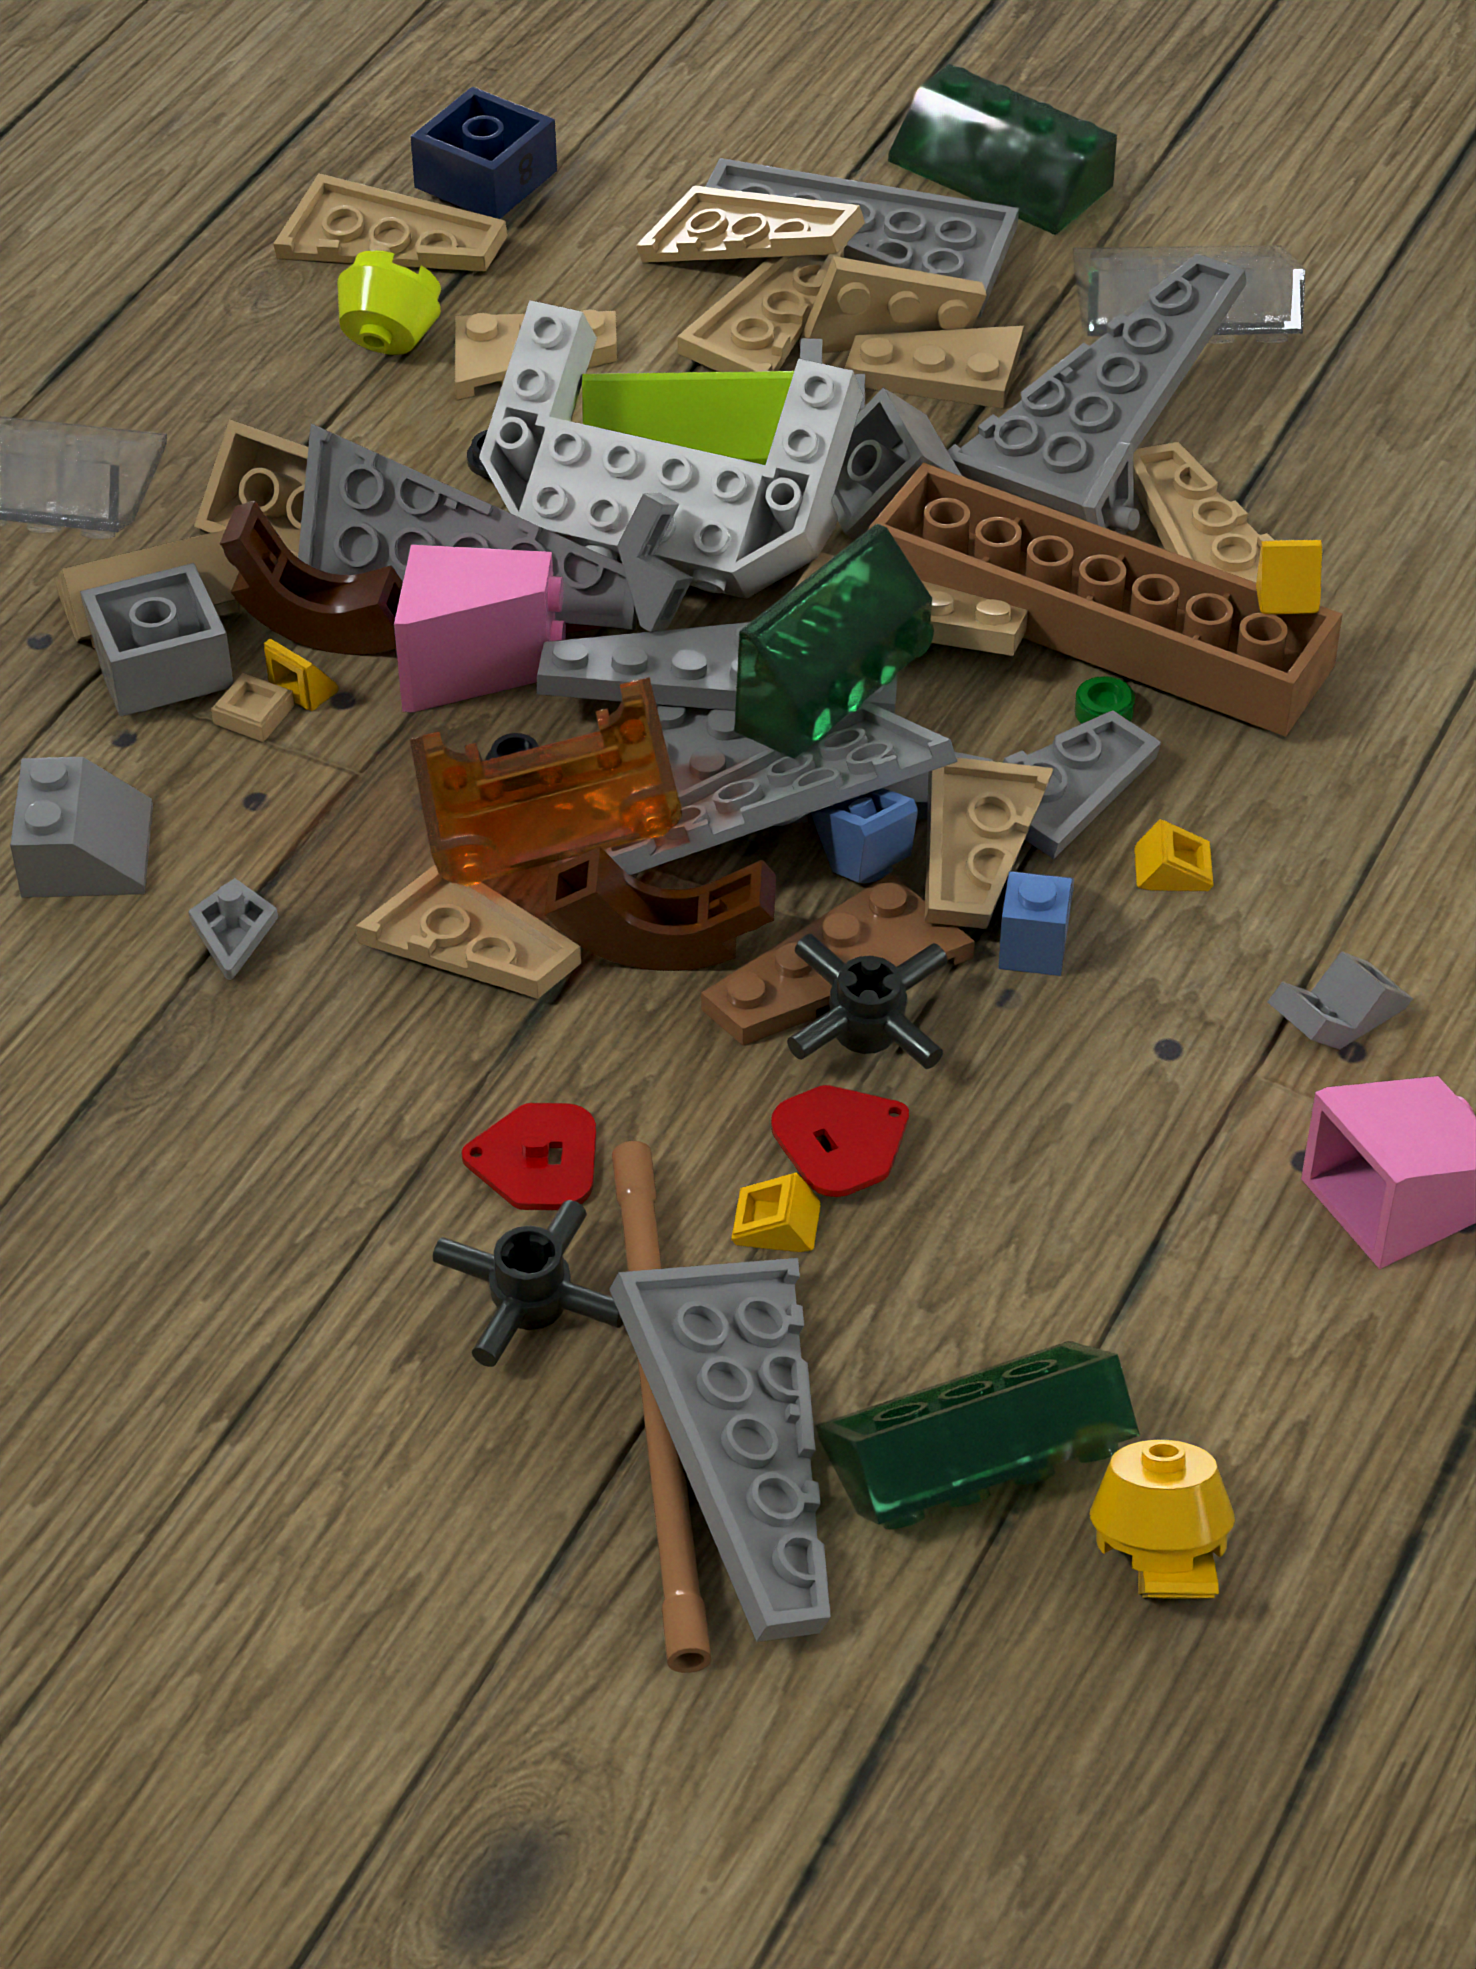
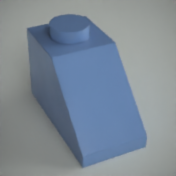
(867, 834)
(1035, 922)

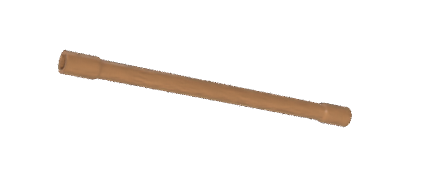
(682, 1607)

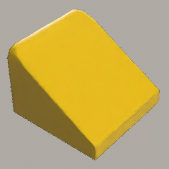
(1289, 576)
(297, 674)
(1173, 860)
(777, 1215)
(1195, 1584)

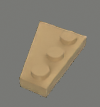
(888, 299)
(487, 343)
(941, 364)
(975, 834)

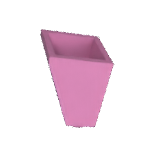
(473, 622)
(1393, 1163)

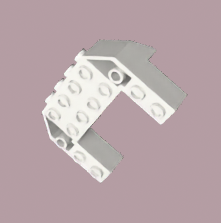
(735, 518)

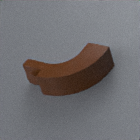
(302, 602)
(653, 925)

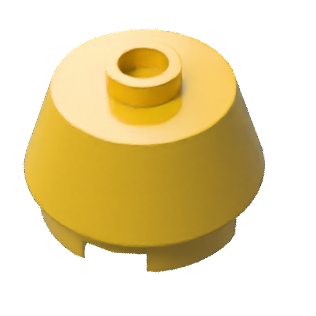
(1162, 1506)

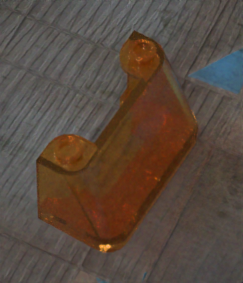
(549, 798)

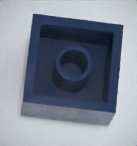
(484, 153)

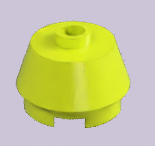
(386, 303)

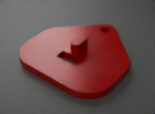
(859, 1133)
(517, 1155)

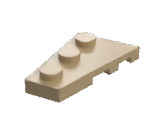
(471, 935)

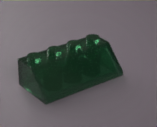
(1005, 148)
(830, 644)
(980, 1432)

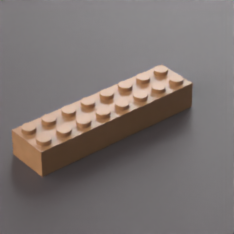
(1116, 599)

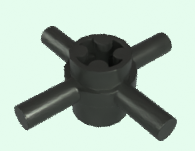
(867, 1003)
(528, 1280)

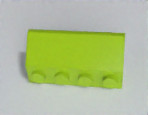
(695, 410)

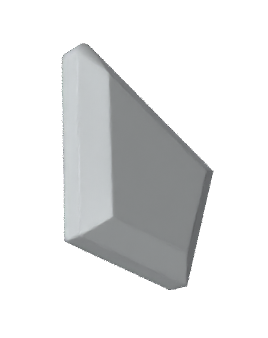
(1112, 495)
(232, 924)

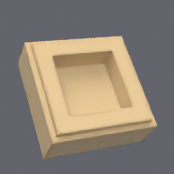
(252, 707)

